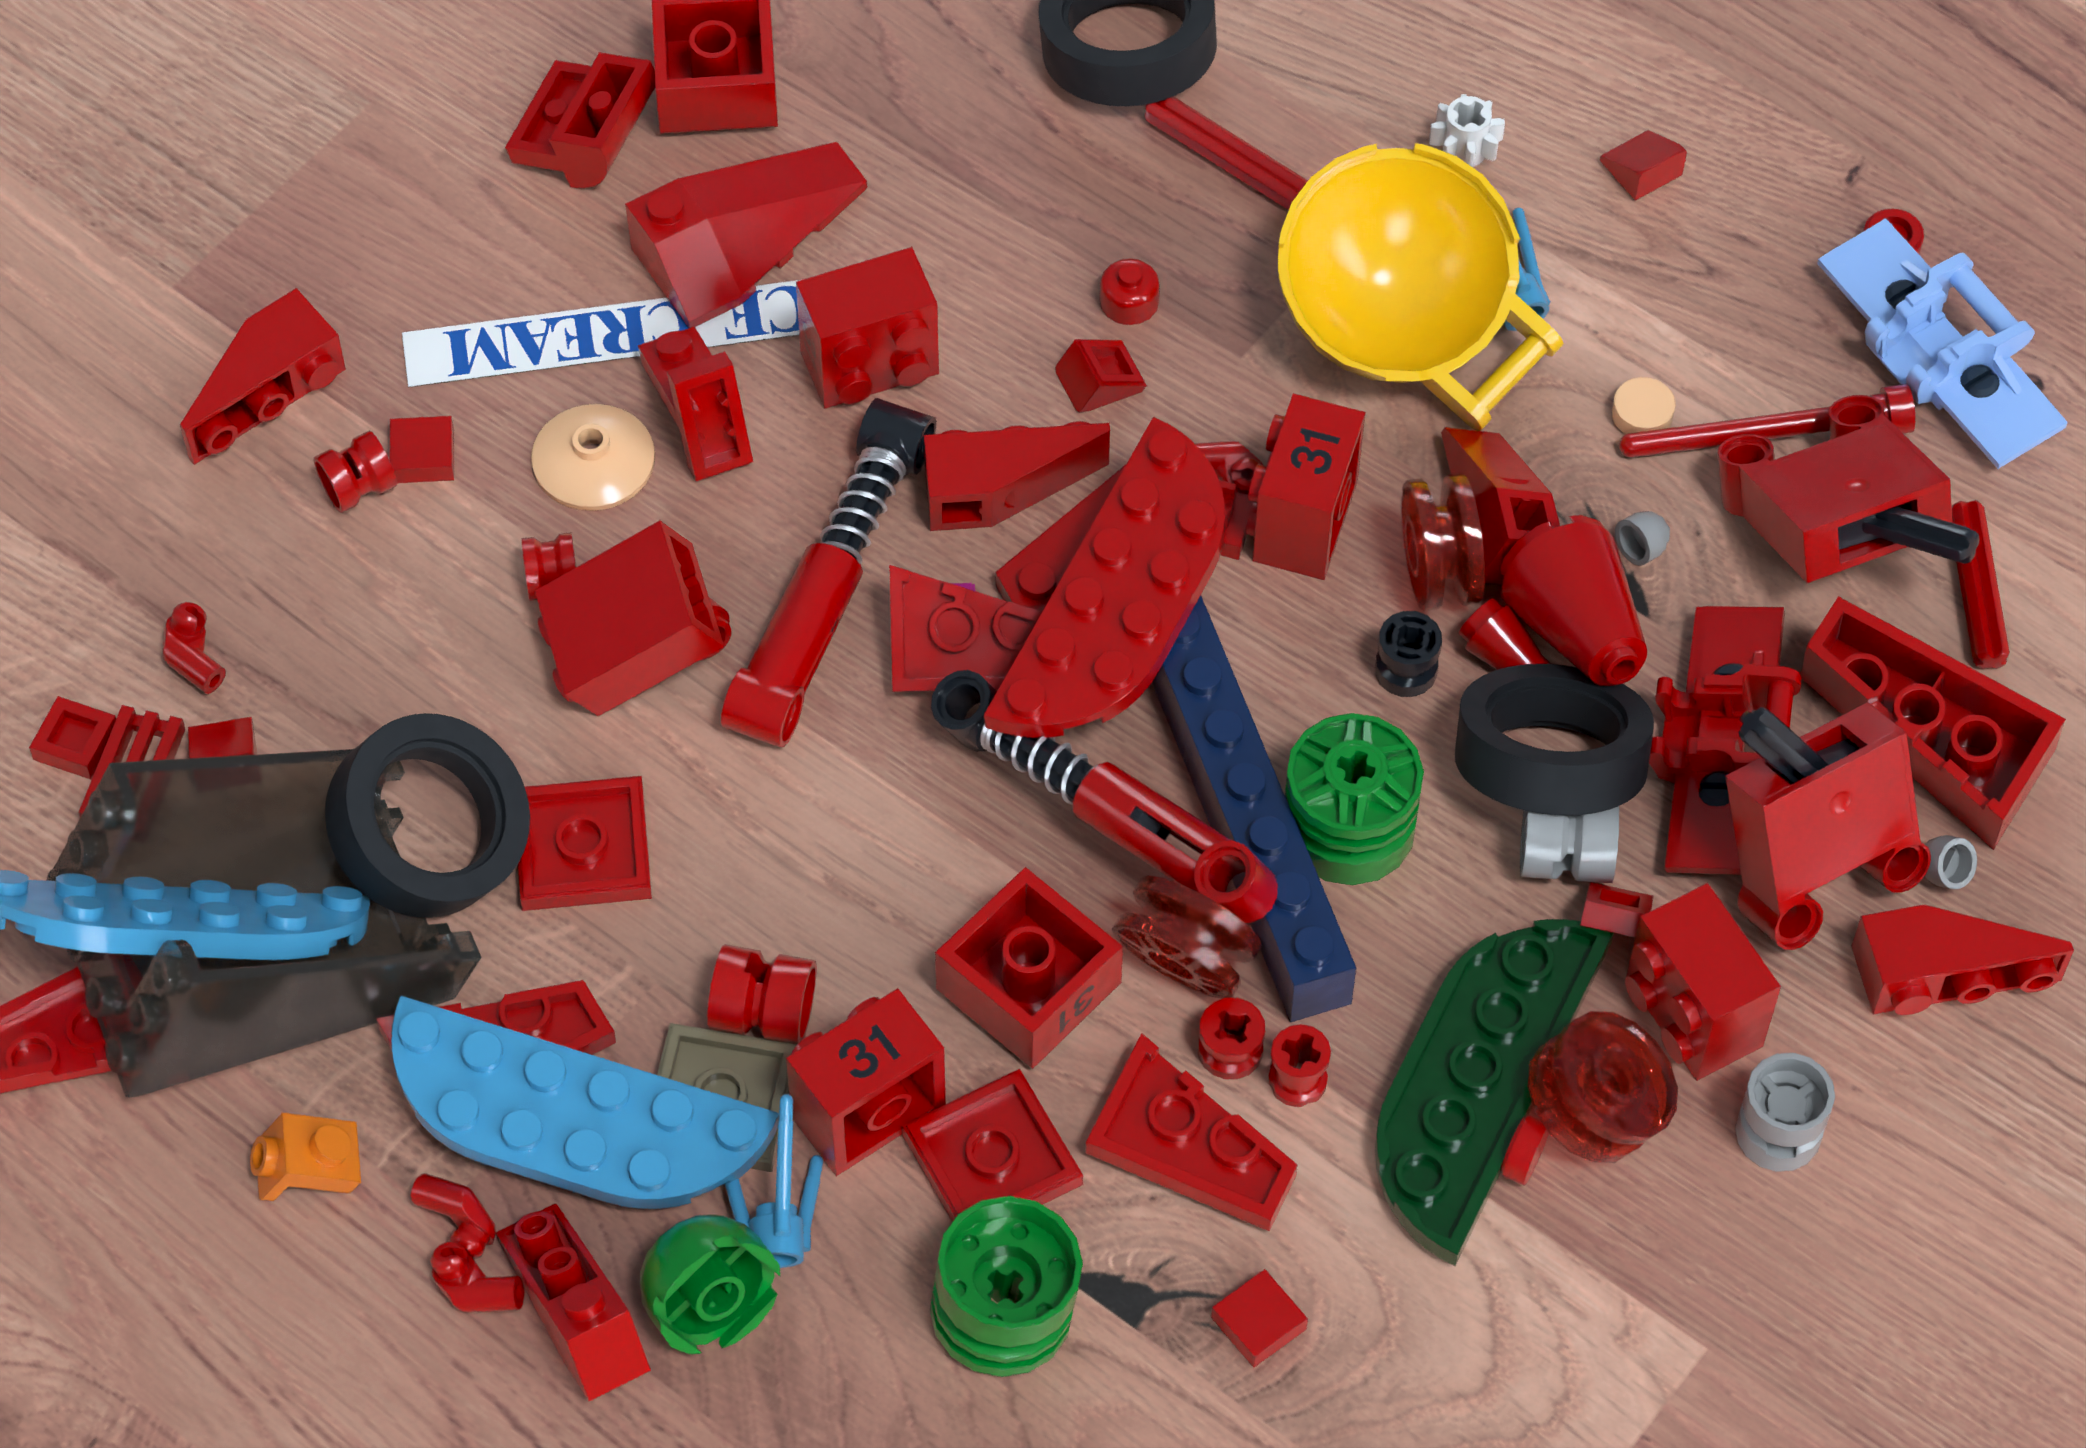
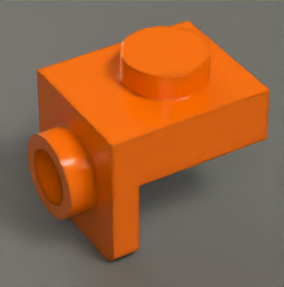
(306, 1155)

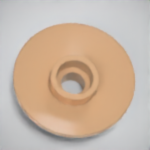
(594, 476)

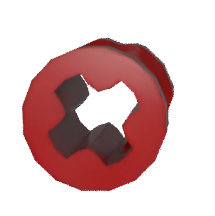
(1294, 1046)

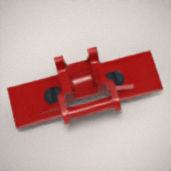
(1729, 672)

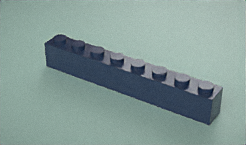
(1249, 806)

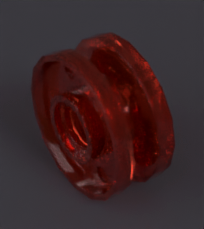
(1442, 542)
(1186, 937)
(1602, 1087)

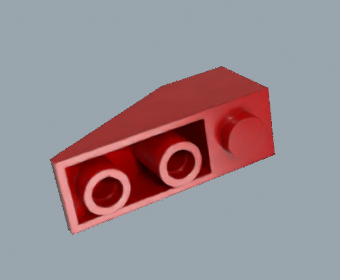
(266, 368)
(998, 473)
(1504, 490)
(1942, 956)
(575, 1302)

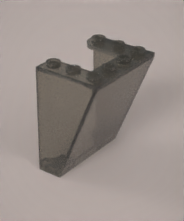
(246, 827)

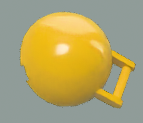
(1408, 273)

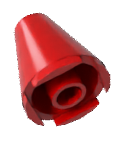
(1577, 597)

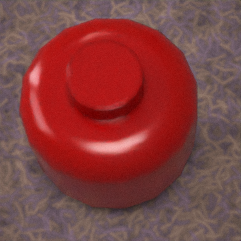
(1129, 291)

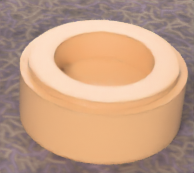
(1643, 406)

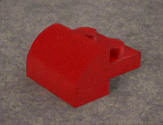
(583, 117)

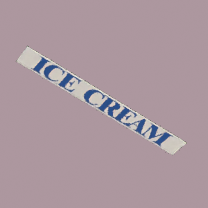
(585, 336)

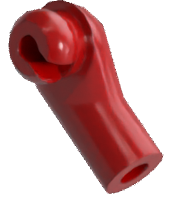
(1231, 462)
(185, 648)
(462, 1206)
(468, 1285)

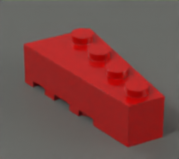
(1966, 733)

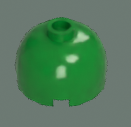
(707, 1282)

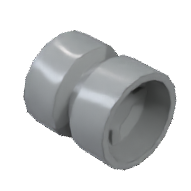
(1570, 843)
(1785, 1112)

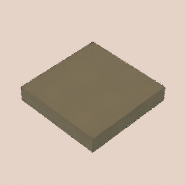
(730, 1066)

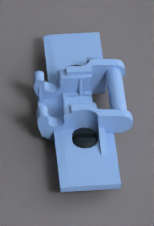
(1921, 348)

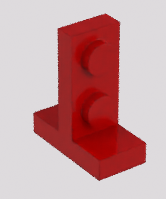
(701, 399)

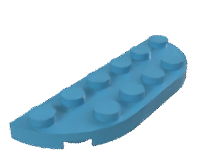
(208, 915)
(570, 1112)

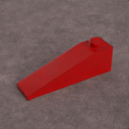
(727, 227)

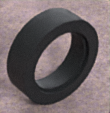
(1129, 75)
(482, 769)
(1550, 779)

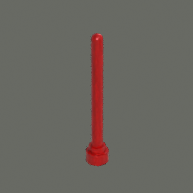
(1896, 400)

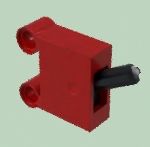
(1843, 497)
(1818, 812)

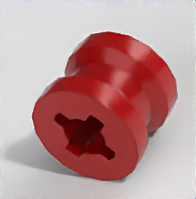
(547, 560)
(1229, 1054)

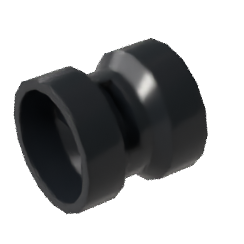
(1408, 653)

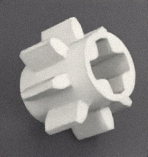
(1467, 130)

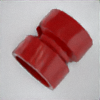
(761, 994)

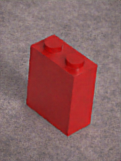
(627, 619)

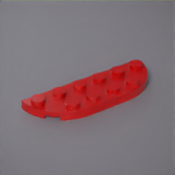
(1120, 593)

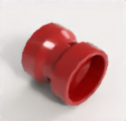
(355, 471)

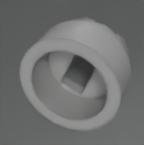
(1642, 536)
(1951, 862)

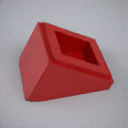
(1645, 163)
(1098, 373)
(222, 739)

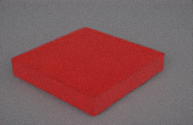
(585, 844)
(992, 1147)

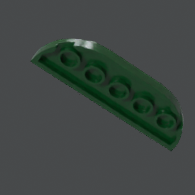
(1469, 1073)

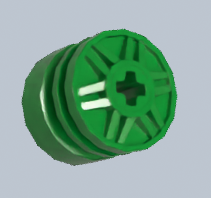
(1361, 827)
(1001, 1253)

